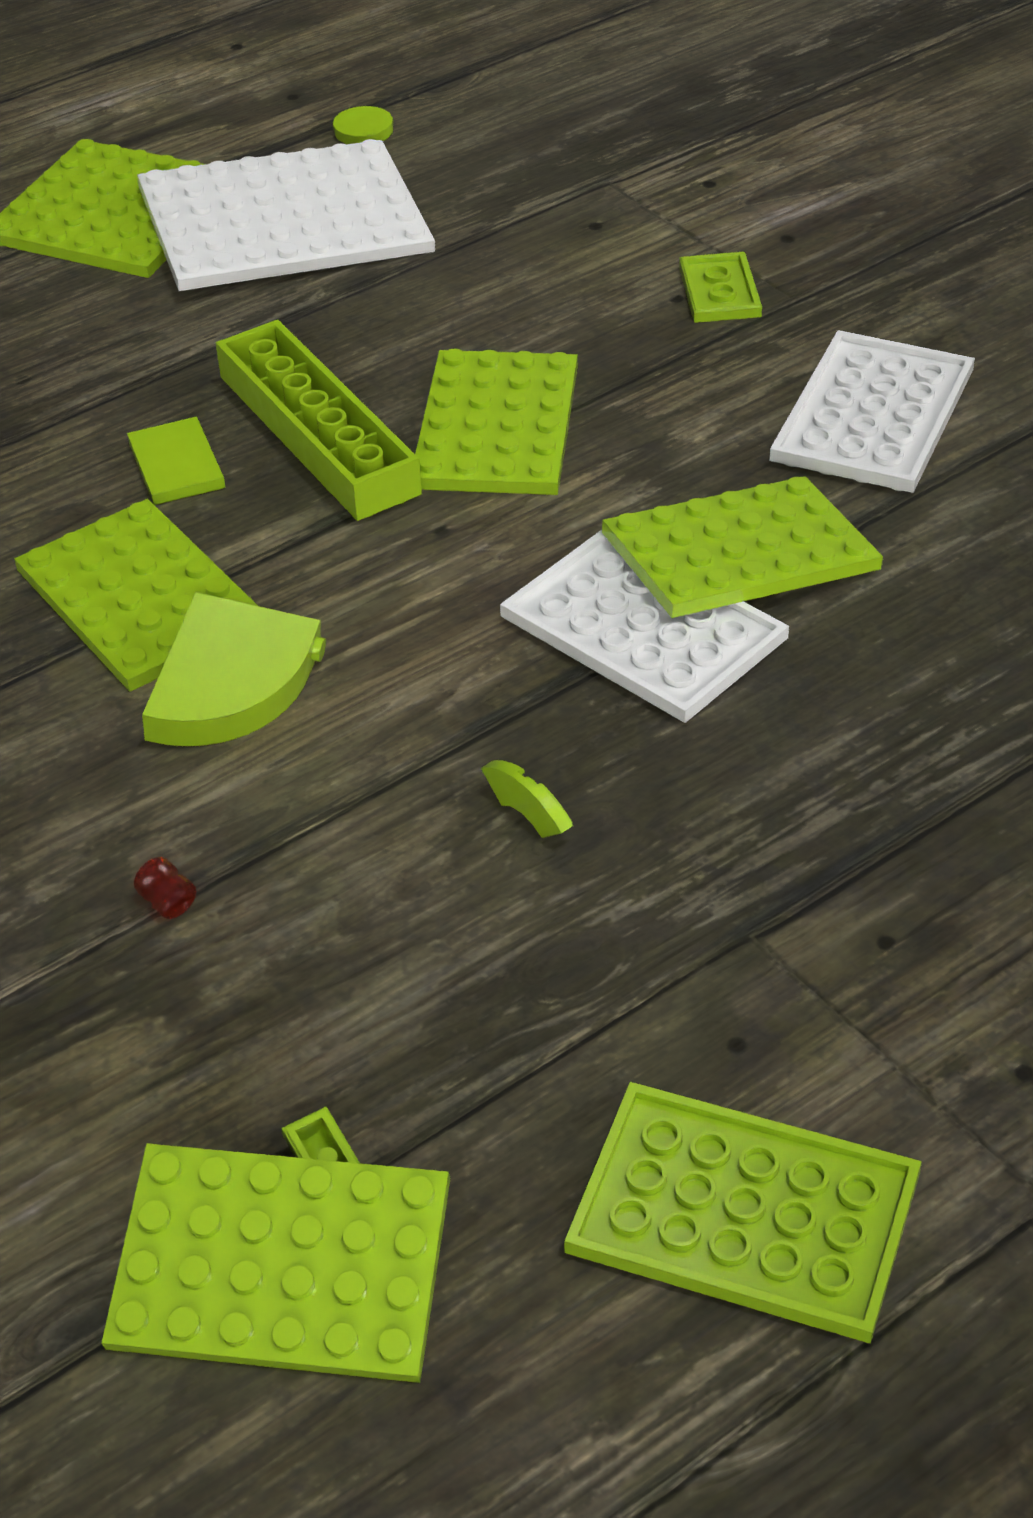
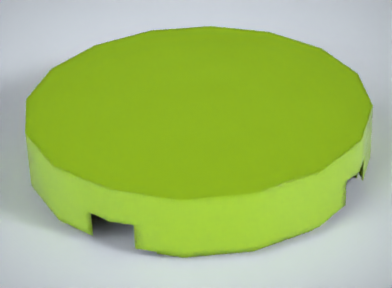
(363, 124)

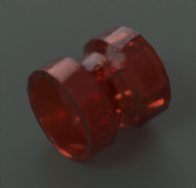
(164, 887)

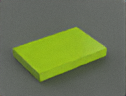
(720, 287)
(176, 460)

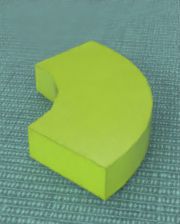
(527, 797)

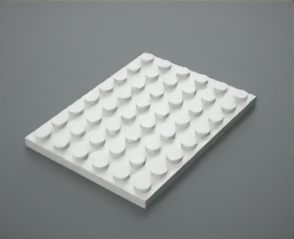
(283, 214)

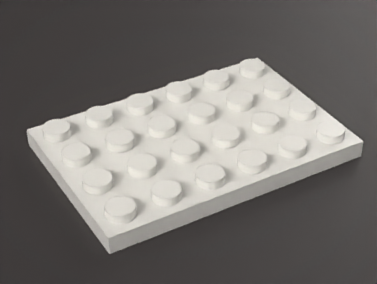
(873, 411)
(614, 625)

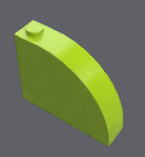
(230, 672)

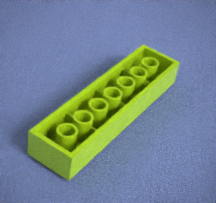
(319, 420)

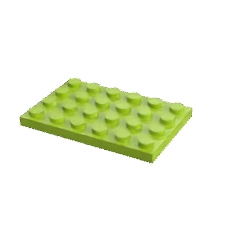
(497, 421)
(740, 546)
(126, 587)
(746, 1210)
(279, 1262)

